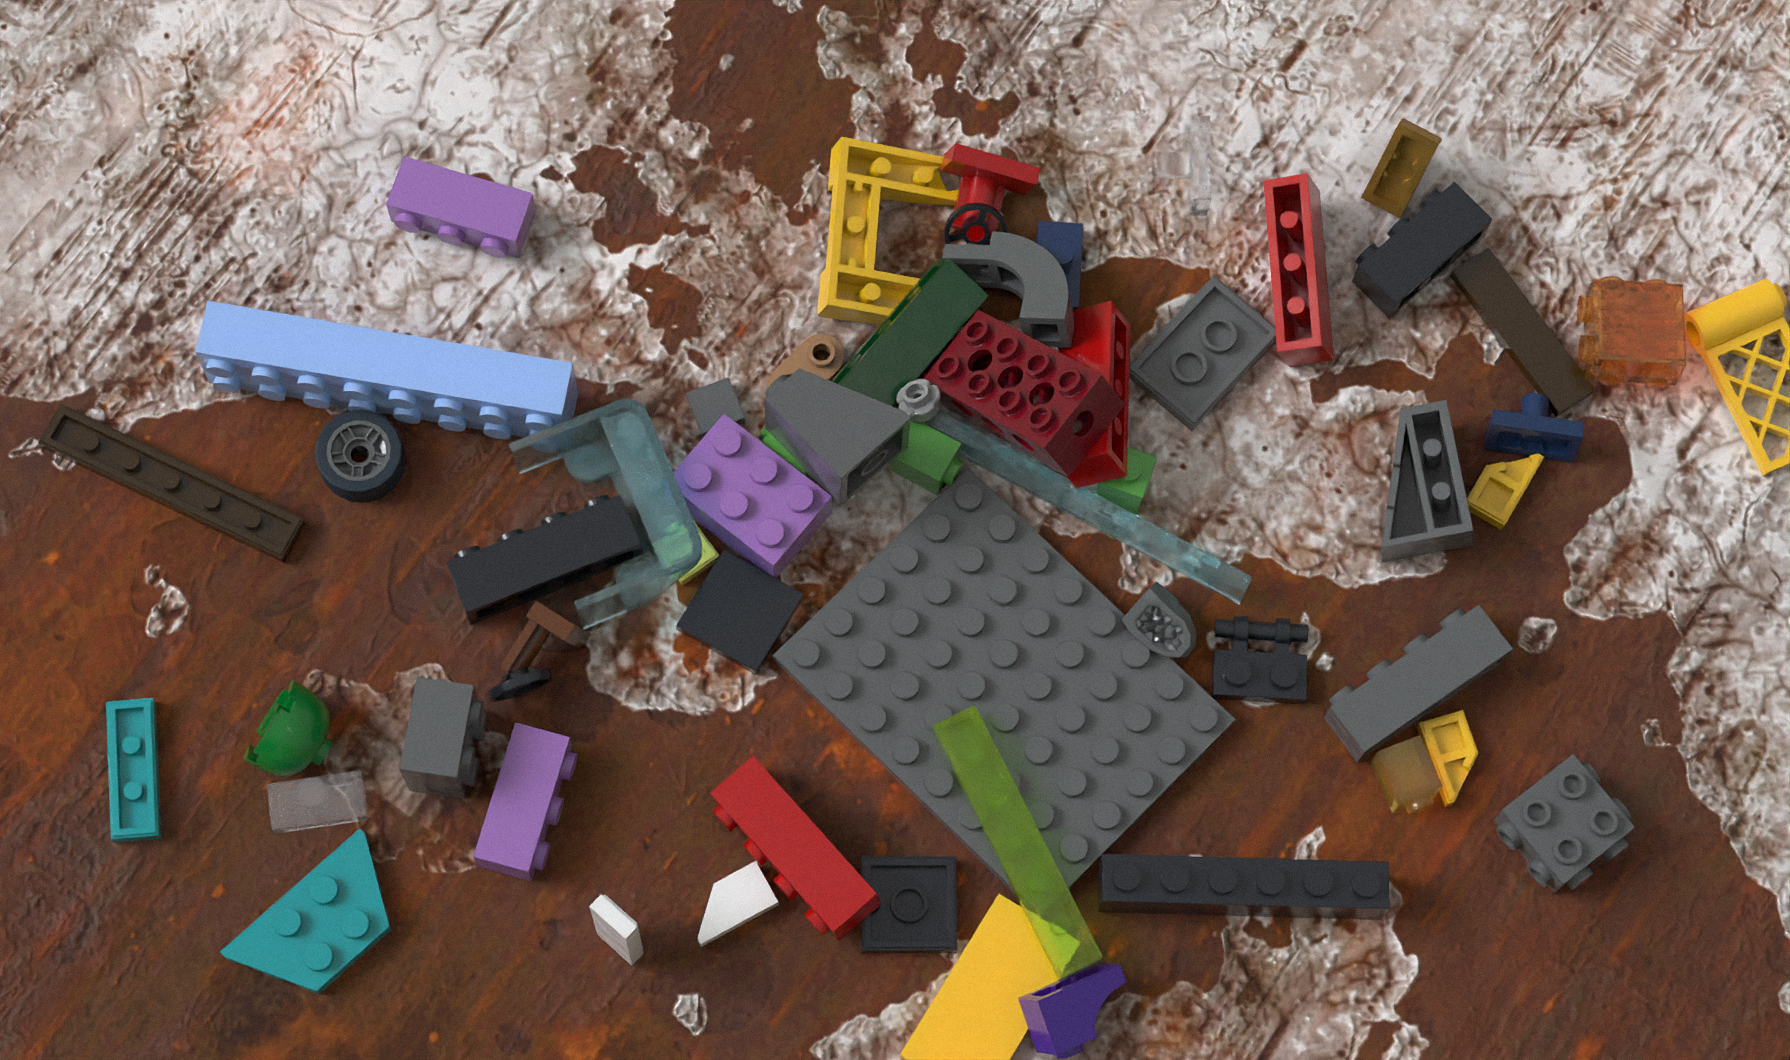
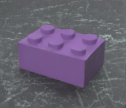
(751, 497)

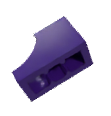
(1066, 1011)

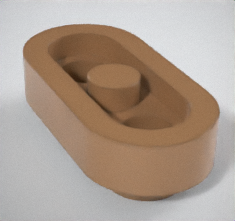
(804, 359)

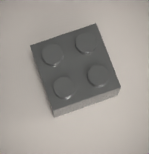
(442, 738)

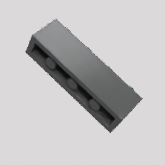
(1417, 682)

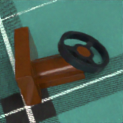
(521, 678)

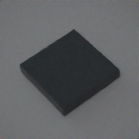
(740, 612)
(916, 904)

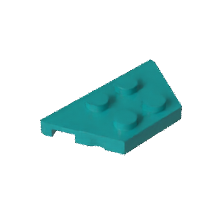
(319, 922)

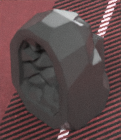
(1162, 623)

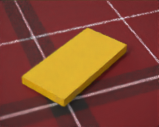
(978, 1003)

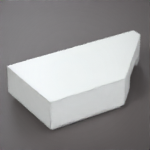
(736, 902)

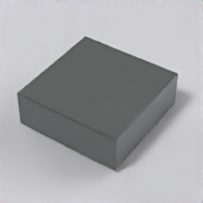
(712, 402)

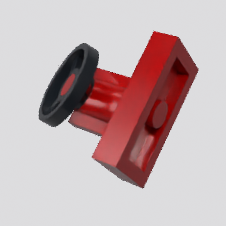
(982, 191)

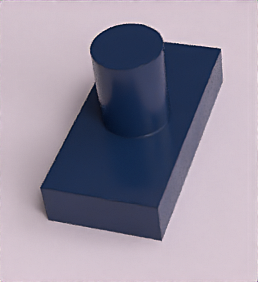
(1065, 244)
(1533, 431)

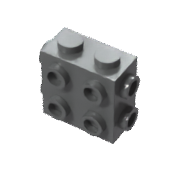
(1565, 825)

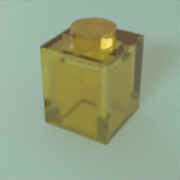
(1407, 776)

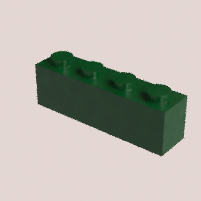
(913, 333)

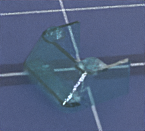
(624, 445)

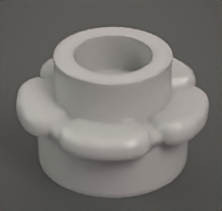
(919, 400)

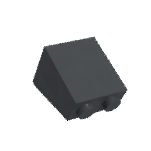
(834, 431)

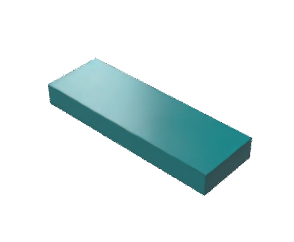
(133, 770)

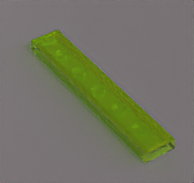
(1017, 843)

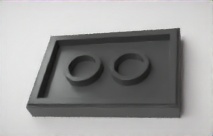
(1202, 353)

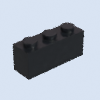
(1420, 248)

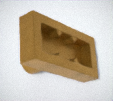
(1401, 167)

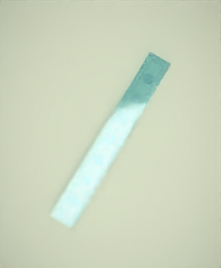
(1094, 510)

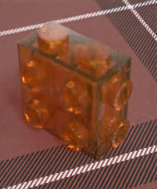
(1632, 332)

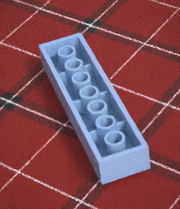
(383, 372)

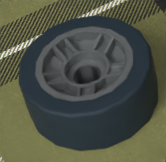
(359, 433)

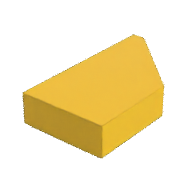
(1501, 489)
(1450, 750)

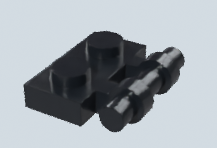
(1259, 675)

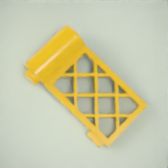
(1726, 328)

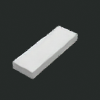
(617, 929)

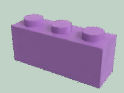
(460, 208)
(525, 802)

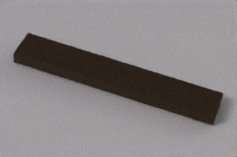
(172, 483)

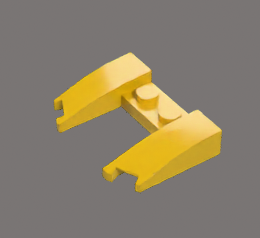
(858, 180)

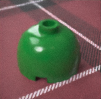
(292, 733)

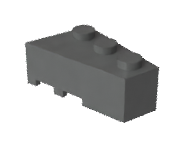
(1427, 488)

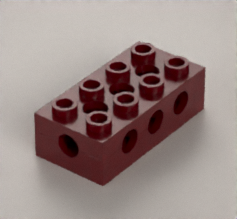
(1072, 401)

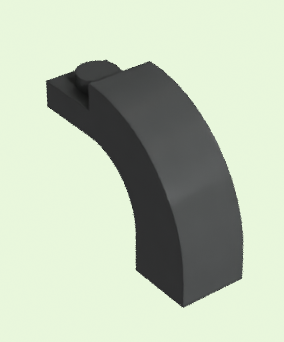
(1030, 273)

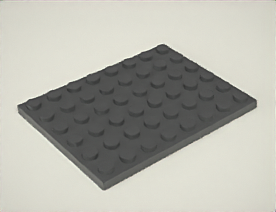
(997, 619)

